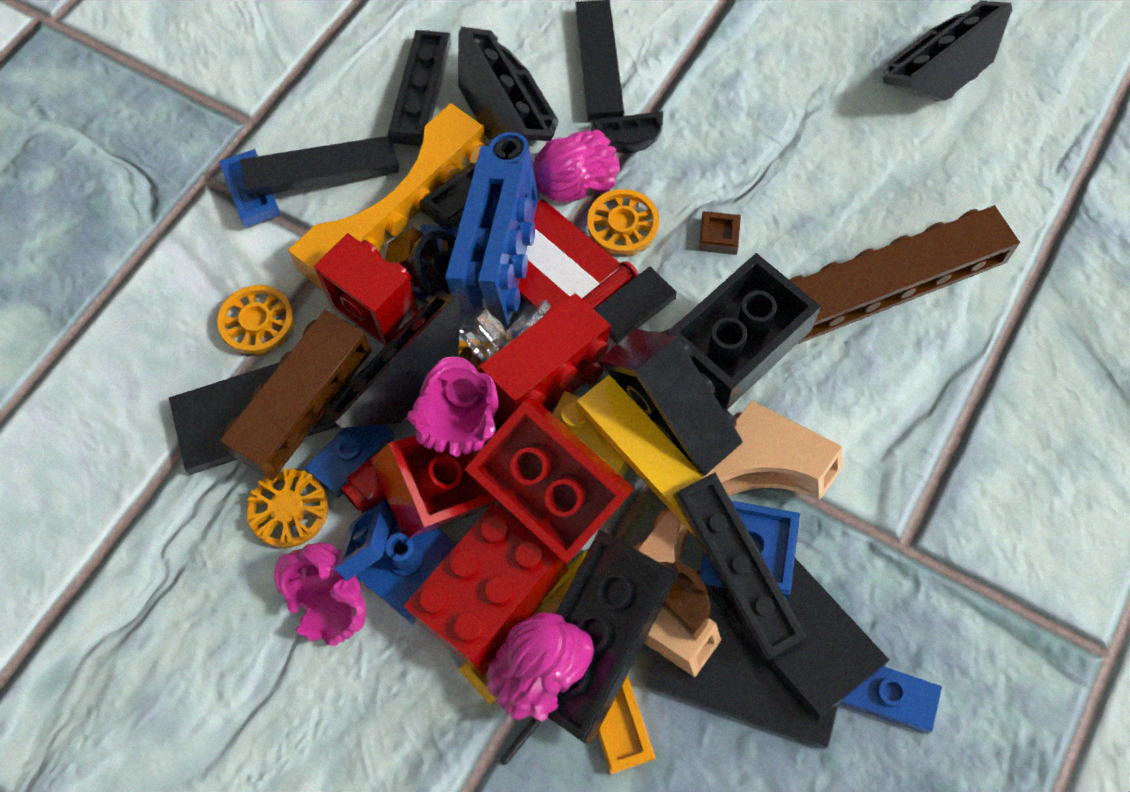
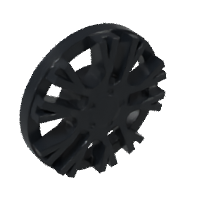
(435, 262)

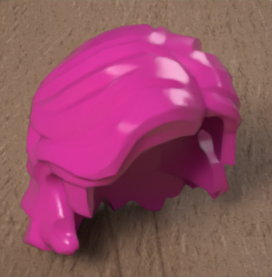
(575, 164)
(455, 408)
(330, 602)
(537, 663)

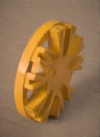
(623, 222)
(255, 320)
(287, 508)

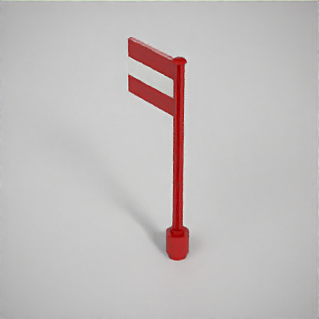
(558, 266)

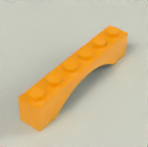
(448, 147)

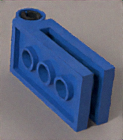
(495, 230)

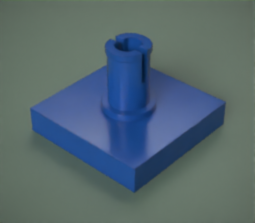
(405, 566)

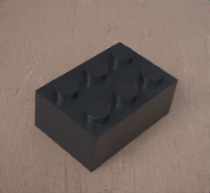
(746, 327)
(674, 395)

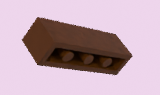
(296, 394)

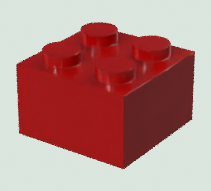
(367, 288)
(428, 486)

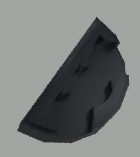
(631, 132)

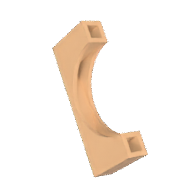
(771, 456)

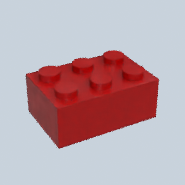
(549, 358)
(549, 479)
(486, 587)

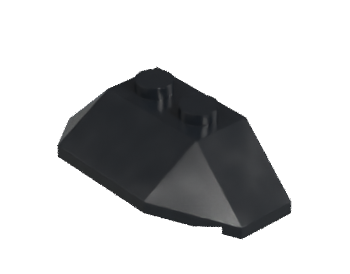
(950, 52)
(501, 88)
(394, 377)

